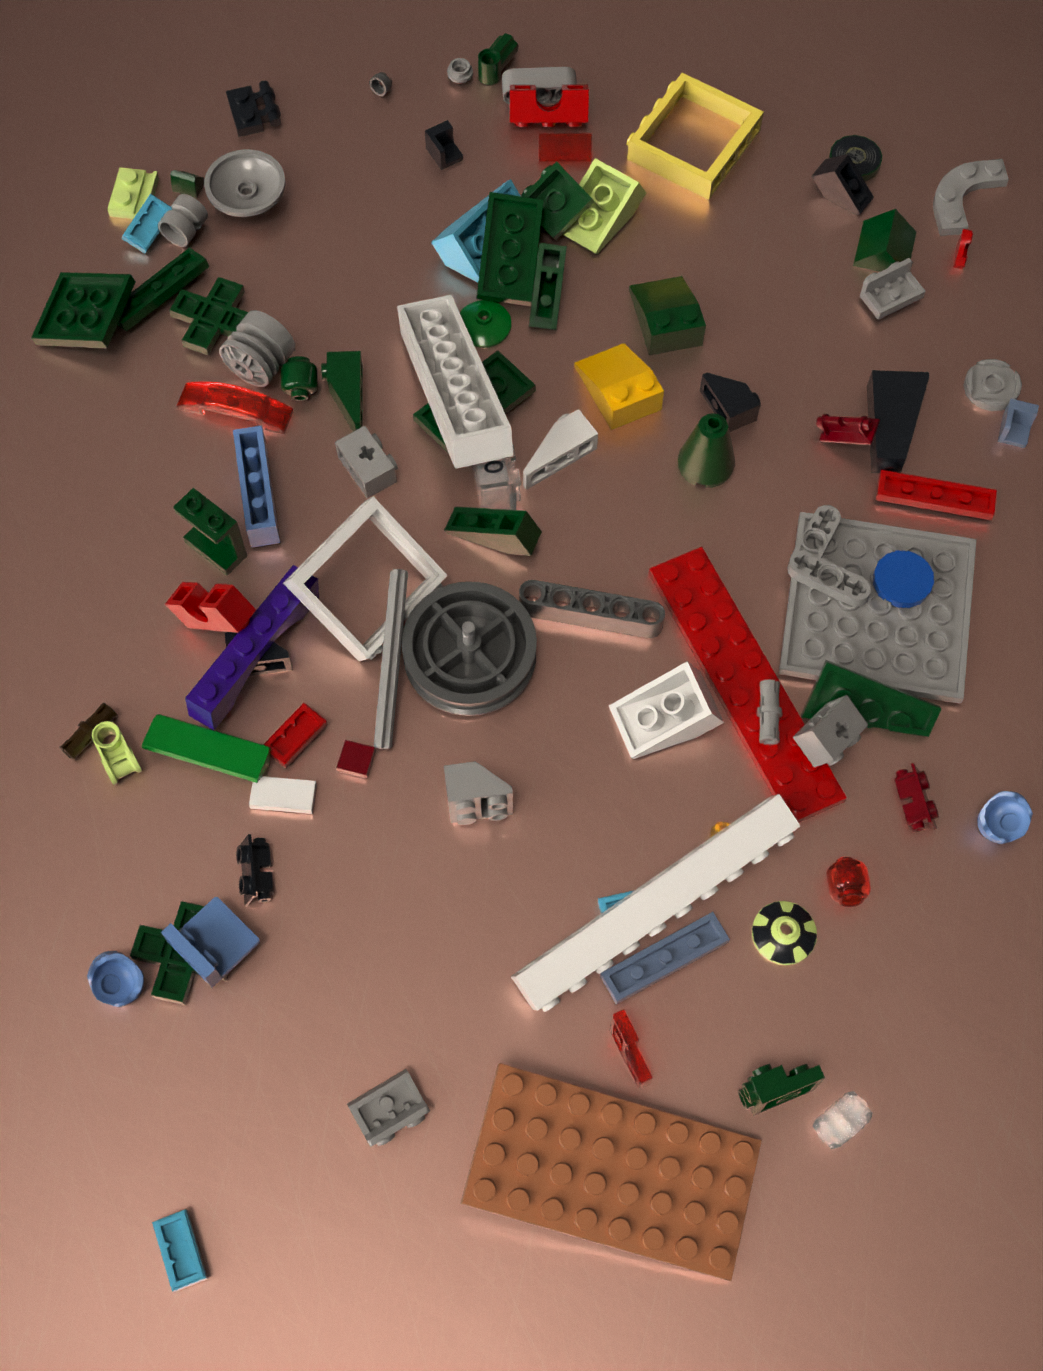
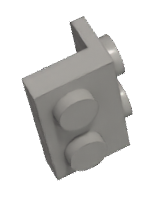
(891, 289)
(389, 1108)

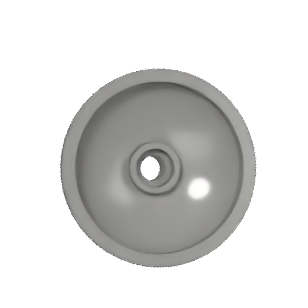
(244, 183)

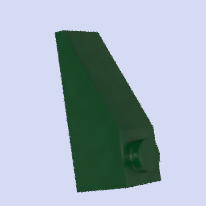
(547, 286)
(345, 383)
(495, 528)

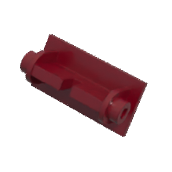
(847, 429)
(913, 786)

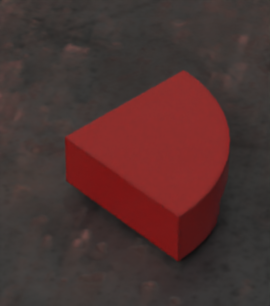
(962, 248)

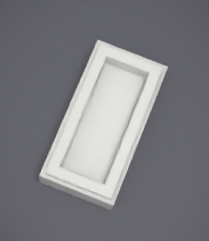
(283, 795)

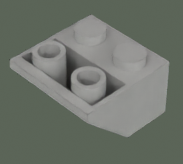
(476, 794)

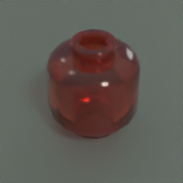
(848, 882)

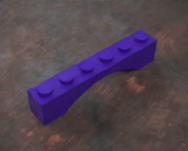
(223, 681)

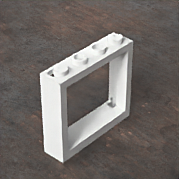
(401, 540)

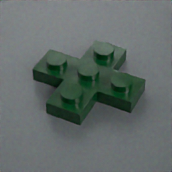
(209, 314)
(174, 972)

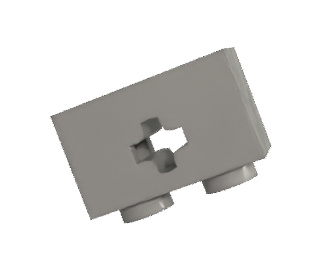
(366, 461)
(831, 732)

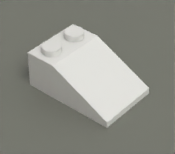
(666, 711)

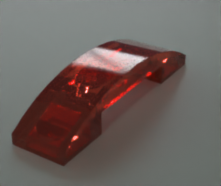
(236, 402)

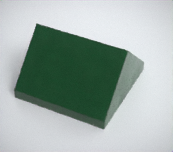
(884, 241)

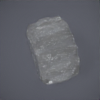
(842, 1120)

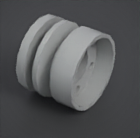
(257, 348)

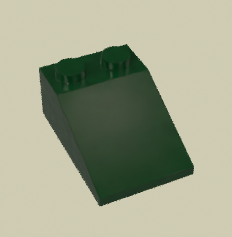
(668, 315)

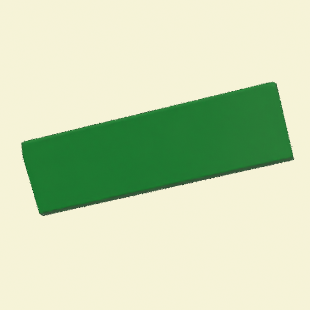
(207, 748)

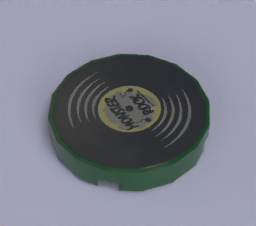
(863, 153)

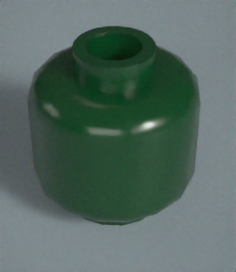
(299, 378)

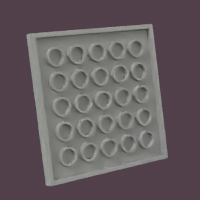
(906, 648)

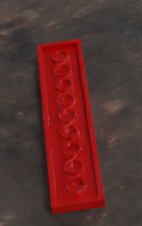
(734, 670)

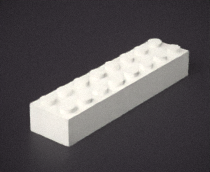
(455, 382)

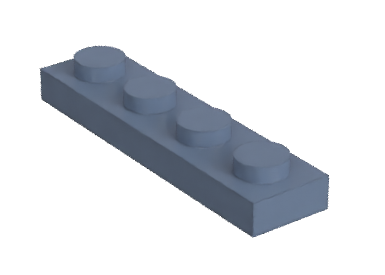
(664, 958)

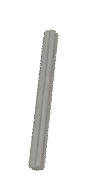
(390, 659)

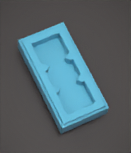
(144, 226)
(180, 1250)

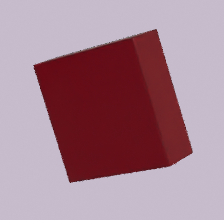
(356, 759)

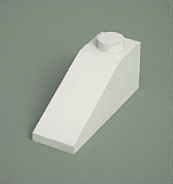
(564, 444)

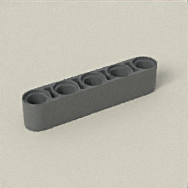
(602, 619)

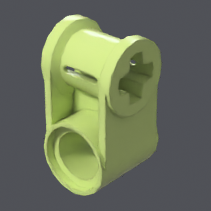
(116, 756)

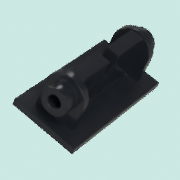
(253, 882)

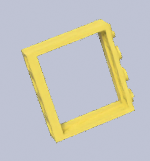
(677, 170)

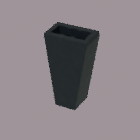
(896, 401)

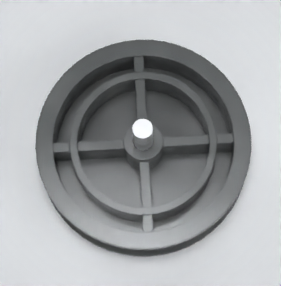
(469, 648)

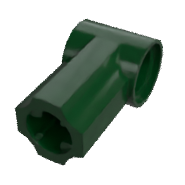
(494, 59)

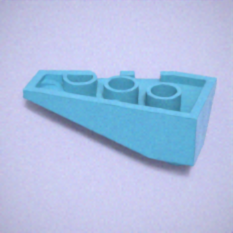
(462, 241)

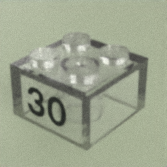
(498, 483)

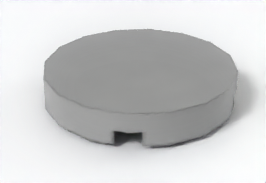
(992, 384)

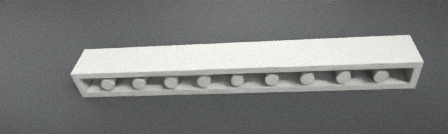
(655, 902)

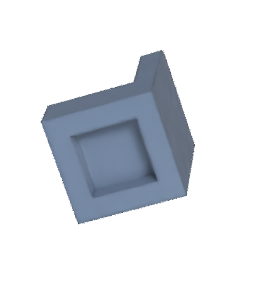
(1017, 423)

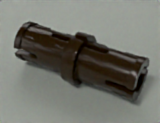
(83, 735)

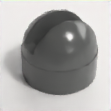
(375, 85)

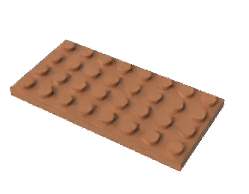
(612, 1172)

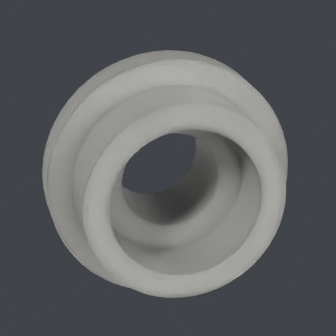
(460, 70)

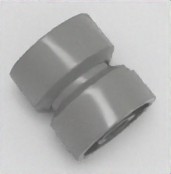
(183, 220)

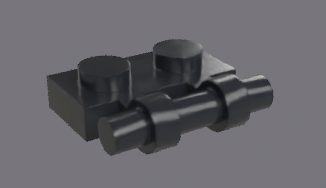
(245, 112)

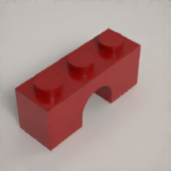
(570, 109)
(216, 610)

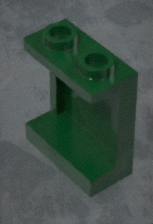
(213, 532)

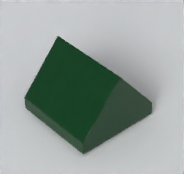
(186, 183)

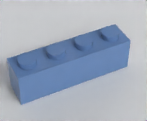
(256, 486)

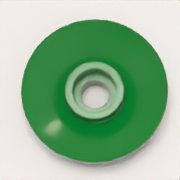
(488, 331)

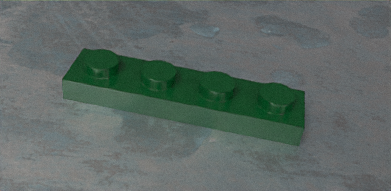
(162, 287)

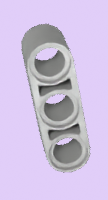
(547, 81)

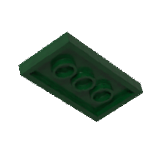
(510, 249)
(508, 382)

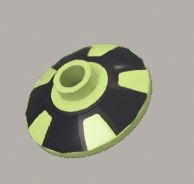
(781, 947)

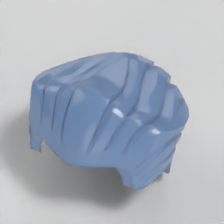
(1005, 817)
(115, 979)

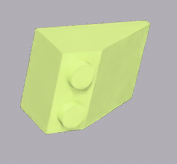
(615, 203)

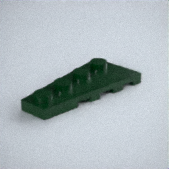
(876, 702)

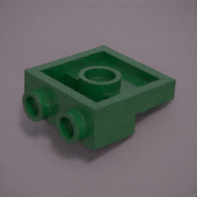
(562, 199)
(773, 1087)

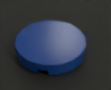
(903, 579)

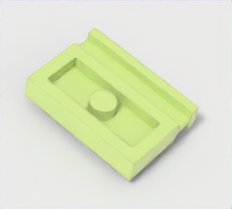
(131, 192)

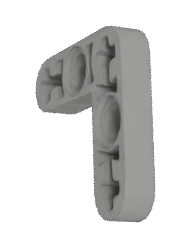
(813, 559)

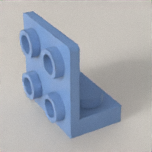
(212, 941)

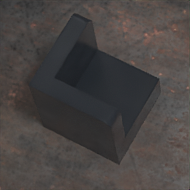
(441, 145)

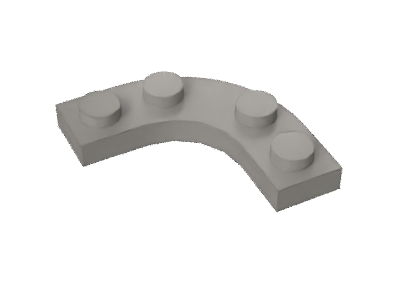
(959, 182)

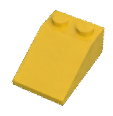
(621, 385)

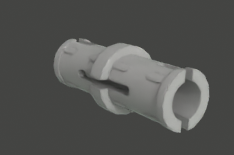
(769, 712)

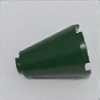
(708, 453)

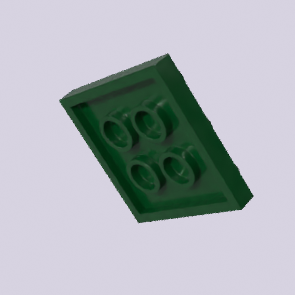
(83, 310)

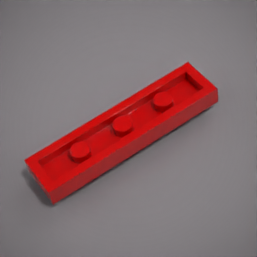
(936, 495)

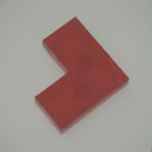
(627, 1043)

